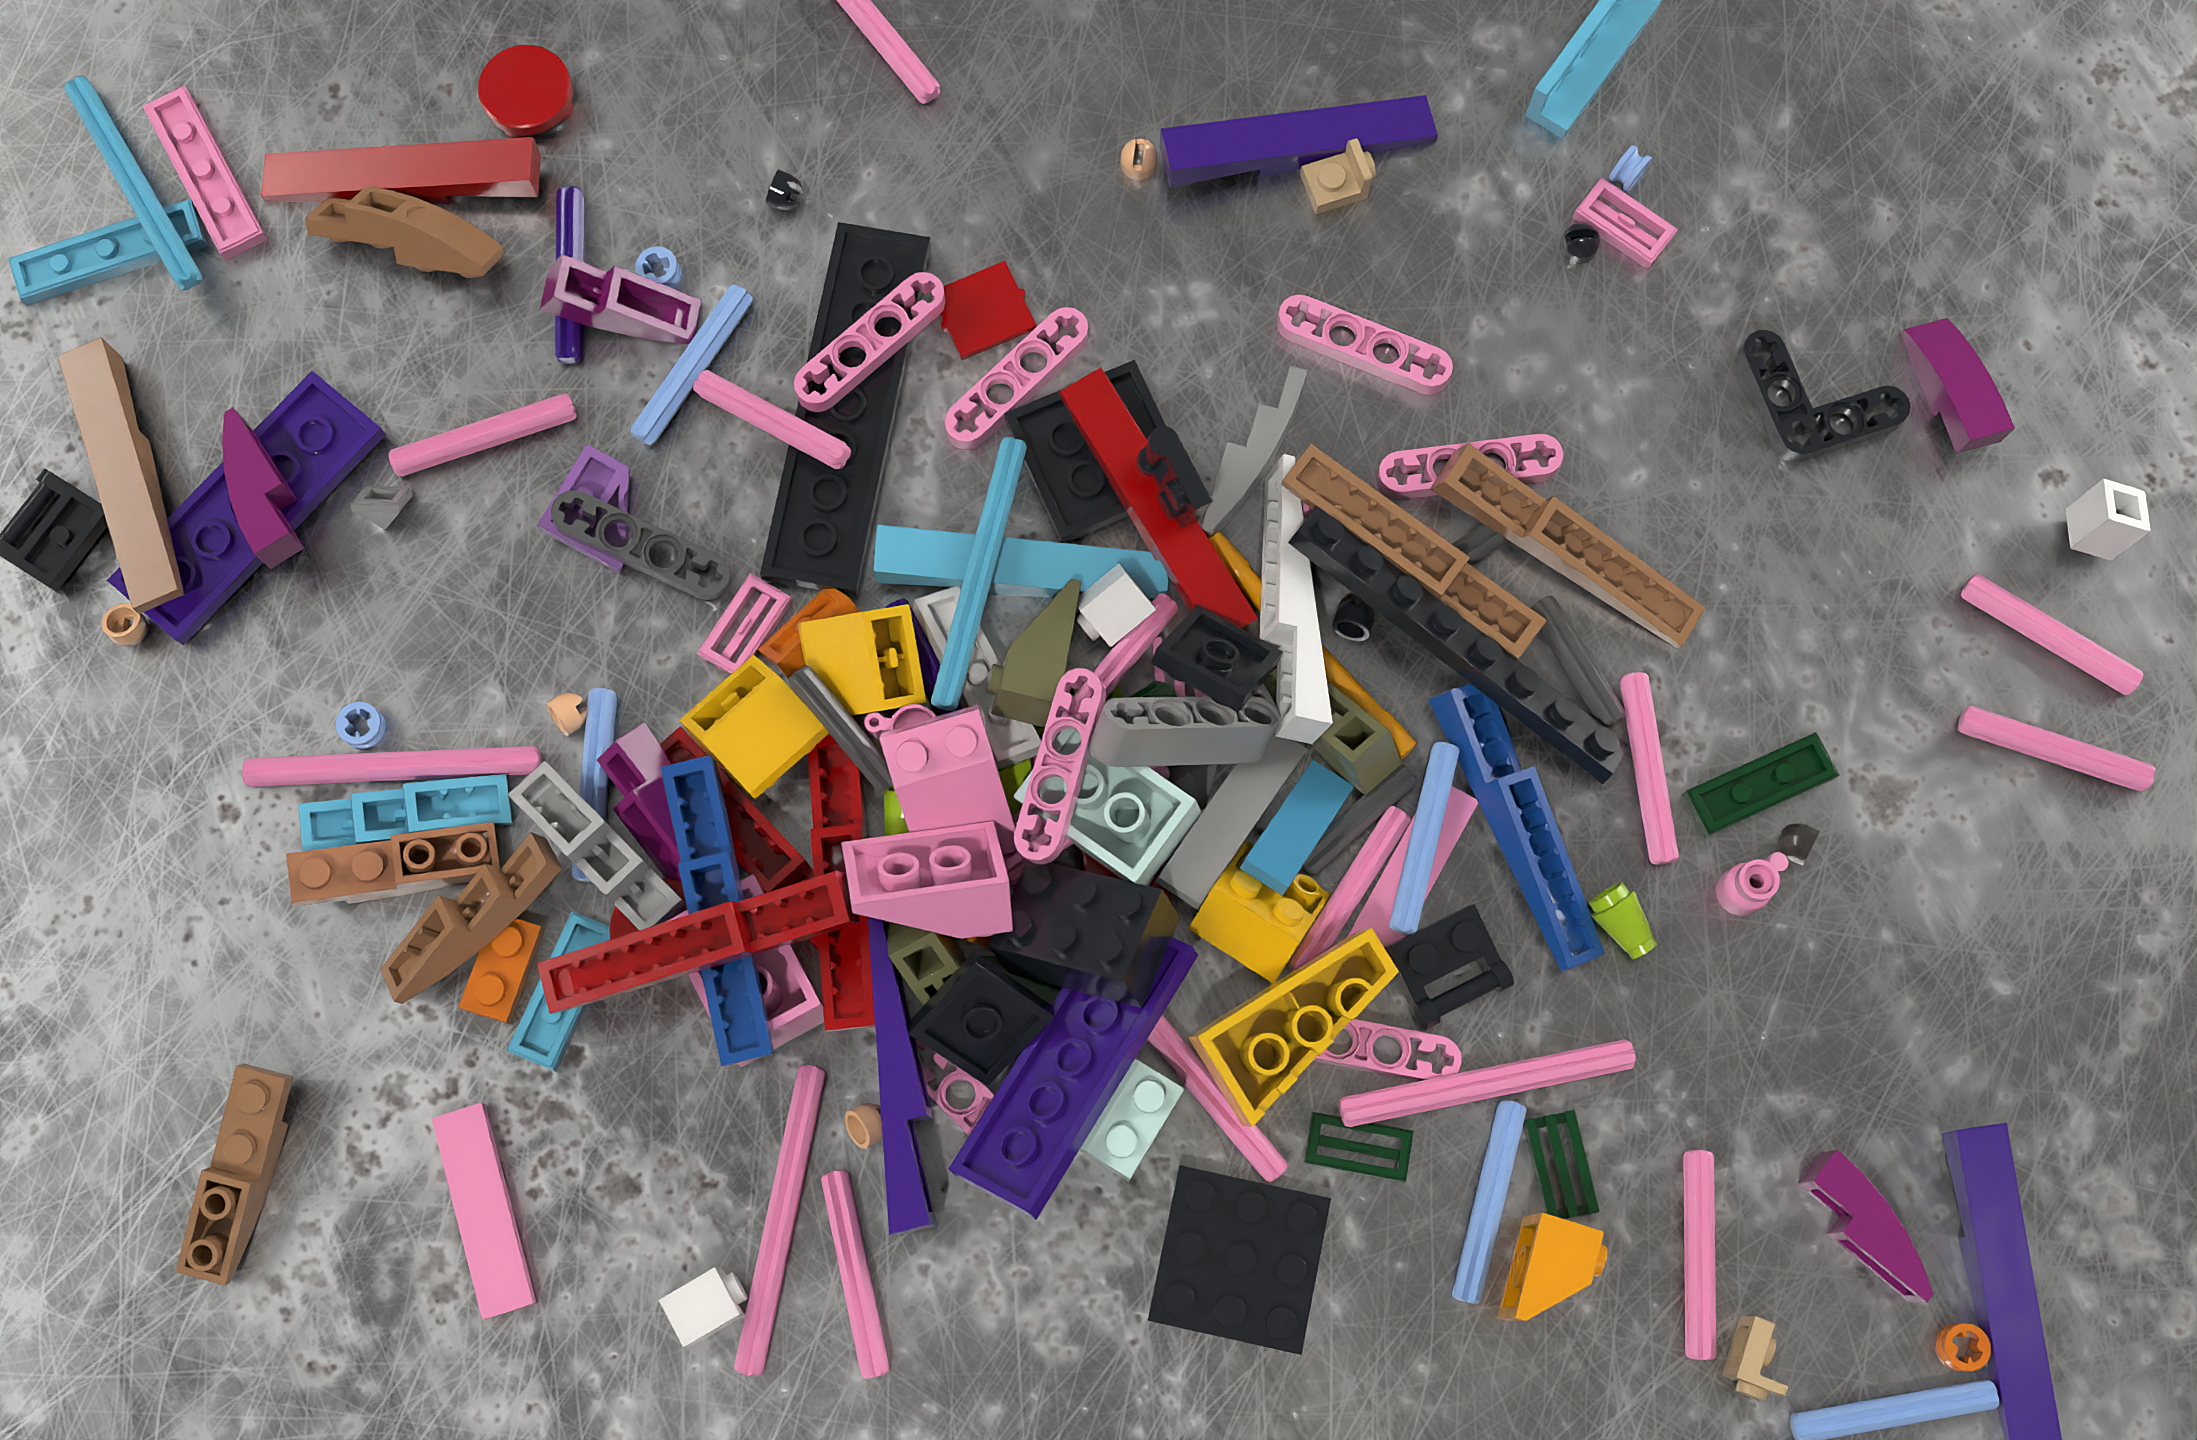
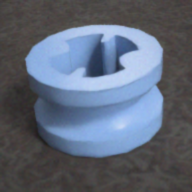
(1630, 168)
(667, 259)
(346, 728)

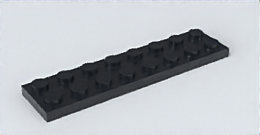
(827, 512)

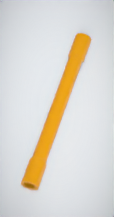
(1336, 673)

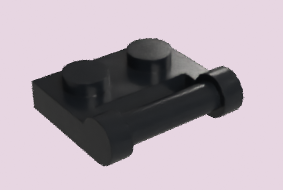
(1181, 488)
(60, 537)
(1441, 950)

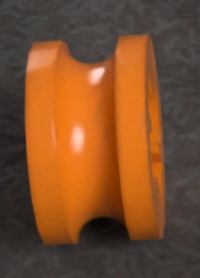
(1978, 1344)

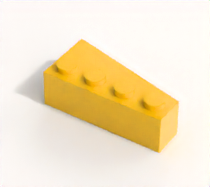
(1279, 1031)

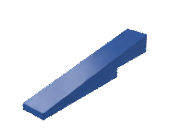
(1520, 821)
(710, 879)

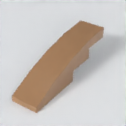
(461, 927)

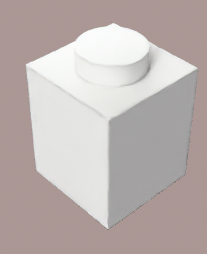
(2107, 519)
(1113, 606)
(704, 1305)

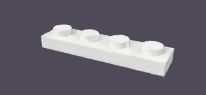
(1009, 739)

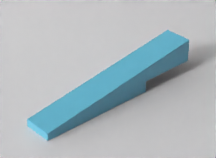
(1021, 568)

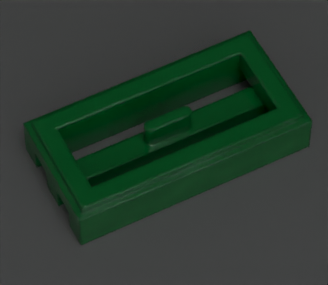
(1314, 1140)
(1579, 1161)

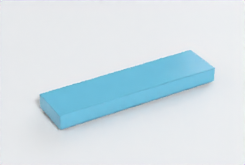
(98, 255)

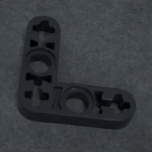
(1800, 414)

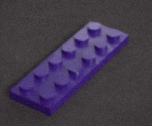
(314, 444)
(1062, 1089)

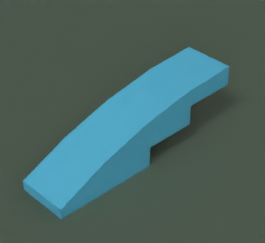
(415, 808)

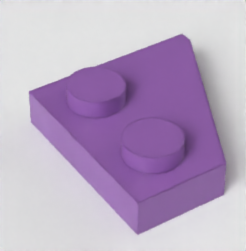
(605, 480)

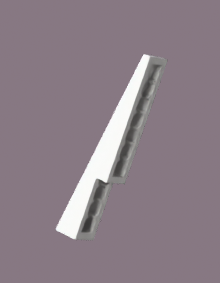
(1291, 616)

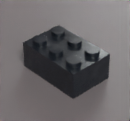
(1086, 932)

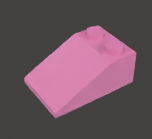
(948, 774)
(932, 880)
(787, 989)

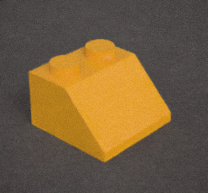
(1550, 1264)

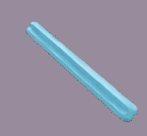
(133, 183)
(978, 574)

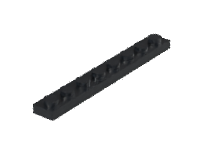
(1459, 644)

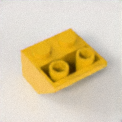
(866, 658)
(754, 726)
(1256, 921)

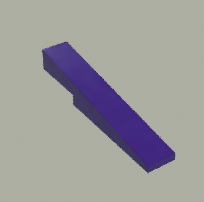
(1292, 139)
(902, 1093)
(2002, 1279)

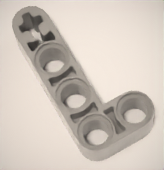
(1183, 731)

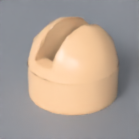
(1149, 163)
(118, 627)
(565, 714)
(864, 1124)

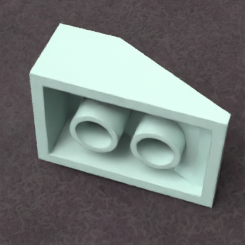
(1122, 814)
(1132, 1120)

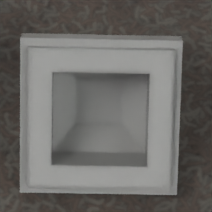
(381, 503)
(1194, 780)

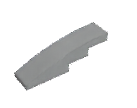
(1245, 467)
(1229, 822)
(596, 848)

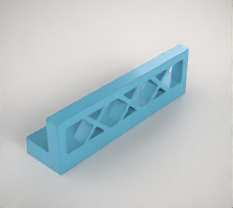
(1588, 62)

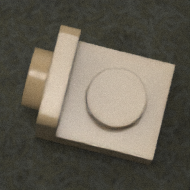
(1339, 178)
(1749, 1352)

